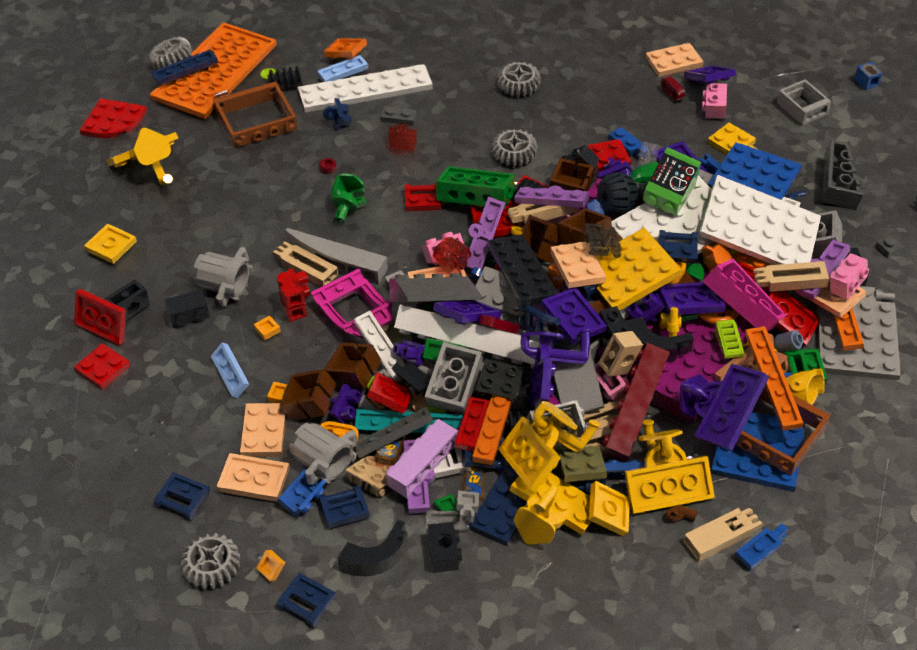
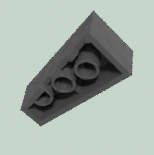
(839, 178)

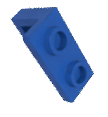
(299, 493)

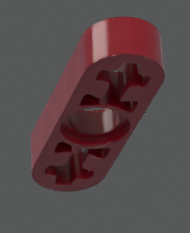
(499, 324)

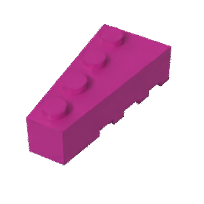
(744, 295)

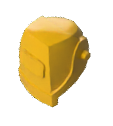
(807, 384)

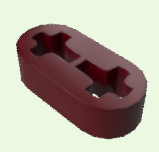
(672, 88)

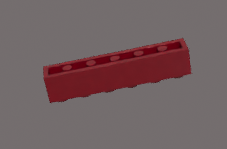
(636, 403)

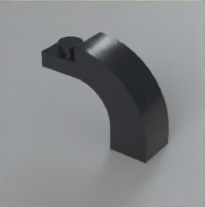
(675, 345)
(374, 560)

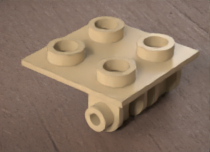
(369, 475)

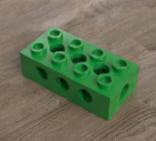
(474, 186)

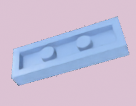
(343, 69)
(230, 370)

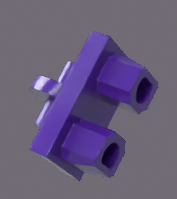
(615, 166)
(648, 309)
(409, 351)
(342, 406)

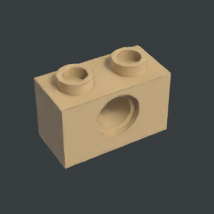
(620, 353)

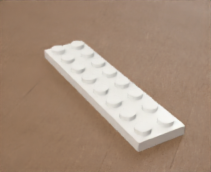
(365, 87)

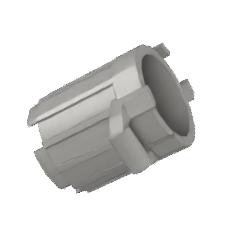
(223, 274)
(323, 452)

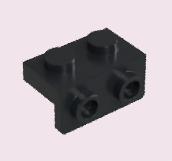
(413, 377)

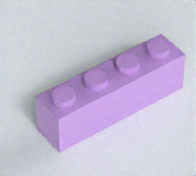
(421, 458)

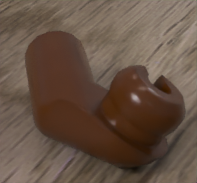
(679, 512)

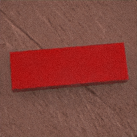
(471, 424)

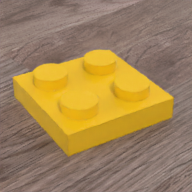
(727, 136)
(110, 243)
(609, 508)

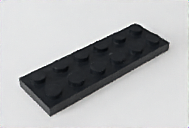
(521, 269)

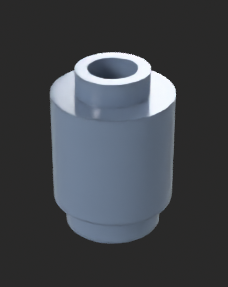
(788, 341)

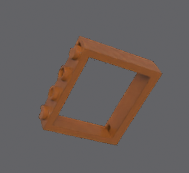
(250, 98)
(773, 456)

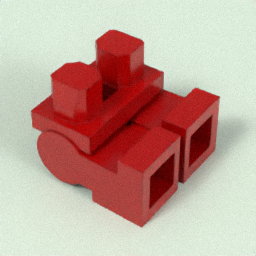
(293, 293)

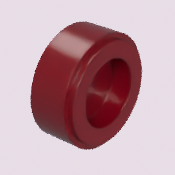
(327, 166)

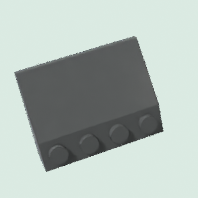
(432, 289)

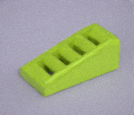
(728, 337)

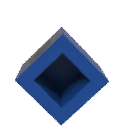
(868, 75)

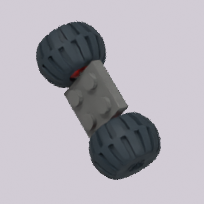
(619, 193)

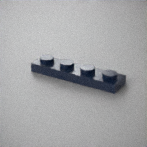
(184, 67)

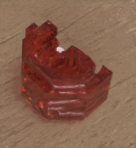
(402, 137)
(451, 254)

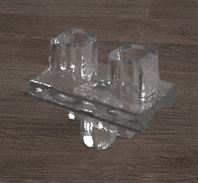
(648, 153)

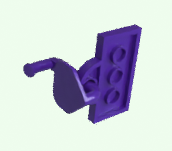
(544, 354)
(726, 407)

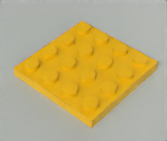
(637, 272)

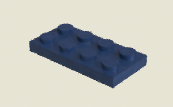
(499, 509)

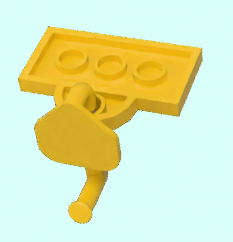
(148, 150)
(531, 444)
(667, 474)
(549, 509)

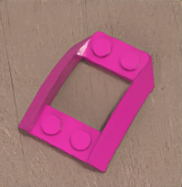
(345, 286)

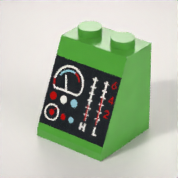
(672, 181)

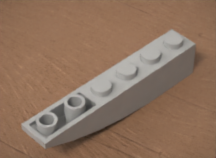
(345, 257)

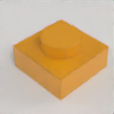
(267, 328)
(276, 392)
(270, 565)

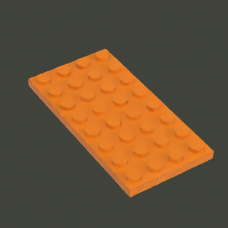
(237, 55)

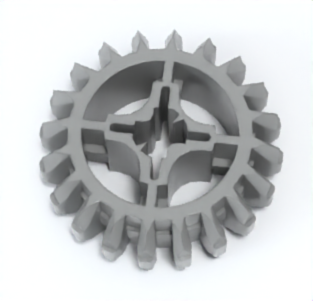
(170, 52)
(518, 79)
(514, 147)
(208, 568)

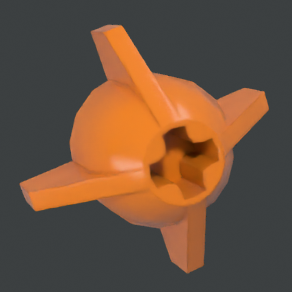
(715, 255)

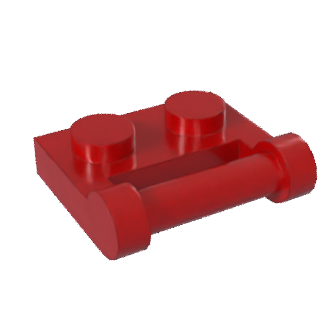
(422, 201)

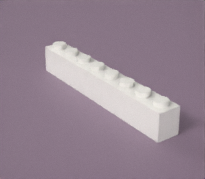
(472, 335)

